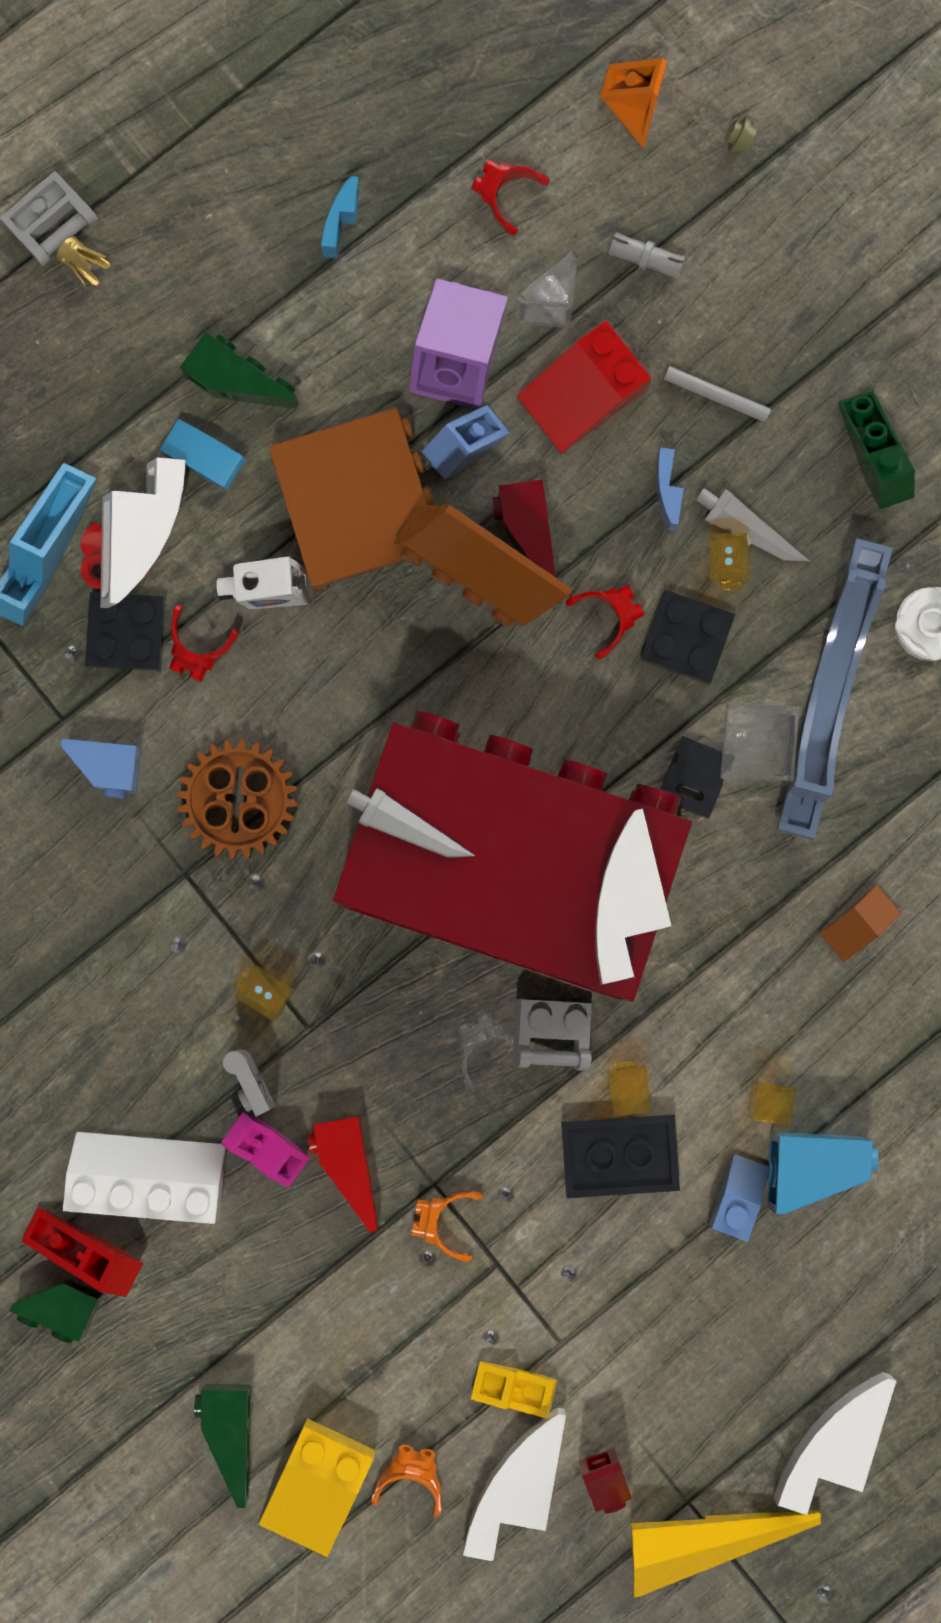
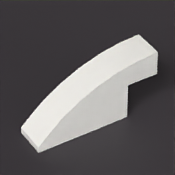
(137, 528)
(628, 899)
(837, 1444)
(518, 1487)

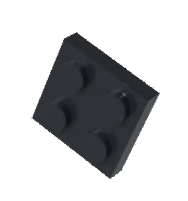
(126, 633)
(687, 637)

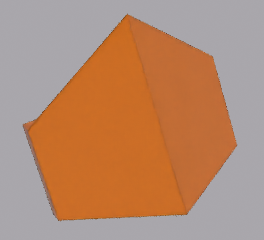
(633, 92)

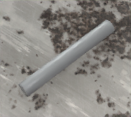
(717, 394)

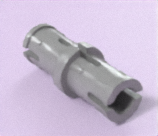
(646, 255)

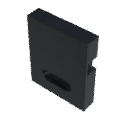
(696, 768)

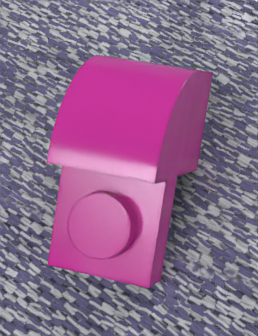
(265, 1149)

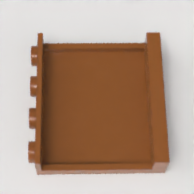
(350, 494)

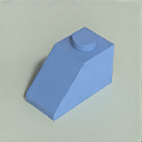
(465, 441)
(106, 765)
(739, 1198)

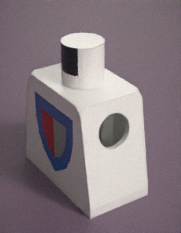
(266, 584)

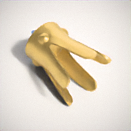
(75, 256)

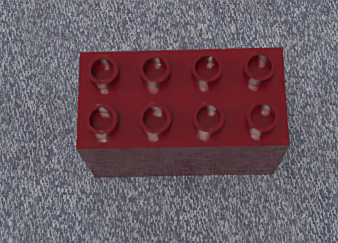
(534, 845)

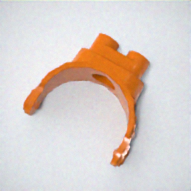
(429, 1213)
(413, 1466)

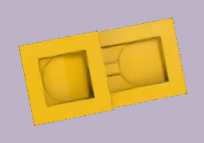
(514, 1389)

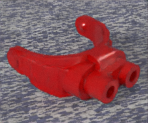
(493, 181)
(622, 605)
(192, 662)

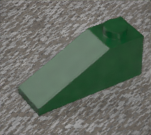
(226, 1429)

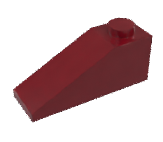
(526, 521)

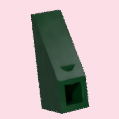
(228, 376)
(878, 450)

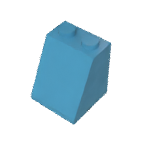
(815, 1167)

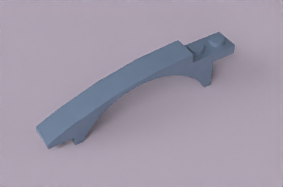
(831, 689)

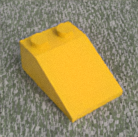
(317, 1487)

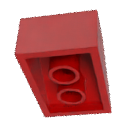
(584, 387)

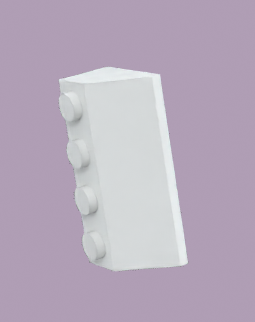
(145, 1178)

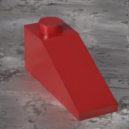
(344, 1159)
(82, 1253)

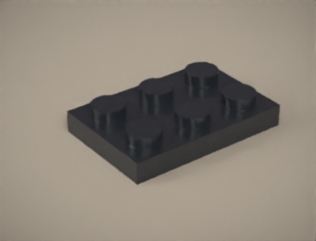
(620, 1156)

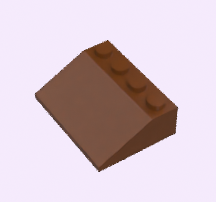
(479, 565)

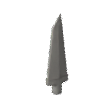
(735, 517)
(392, 818)

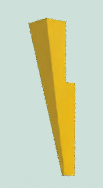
(679, 1549)

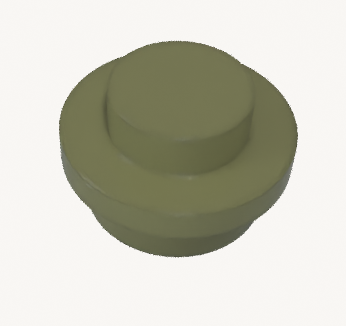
(740, 136)

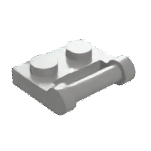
(41, 210)
(552, 1021)
(254, 1091)

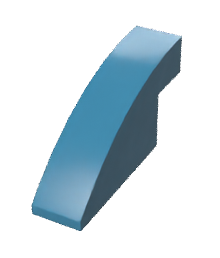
(43, 541)

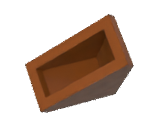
(860, 923)

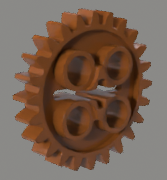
(203, 797)

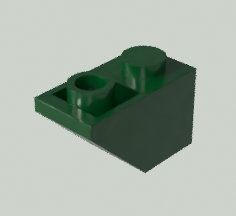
(62, 1308)

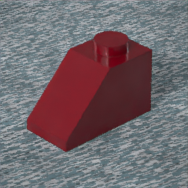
(605, 1481)

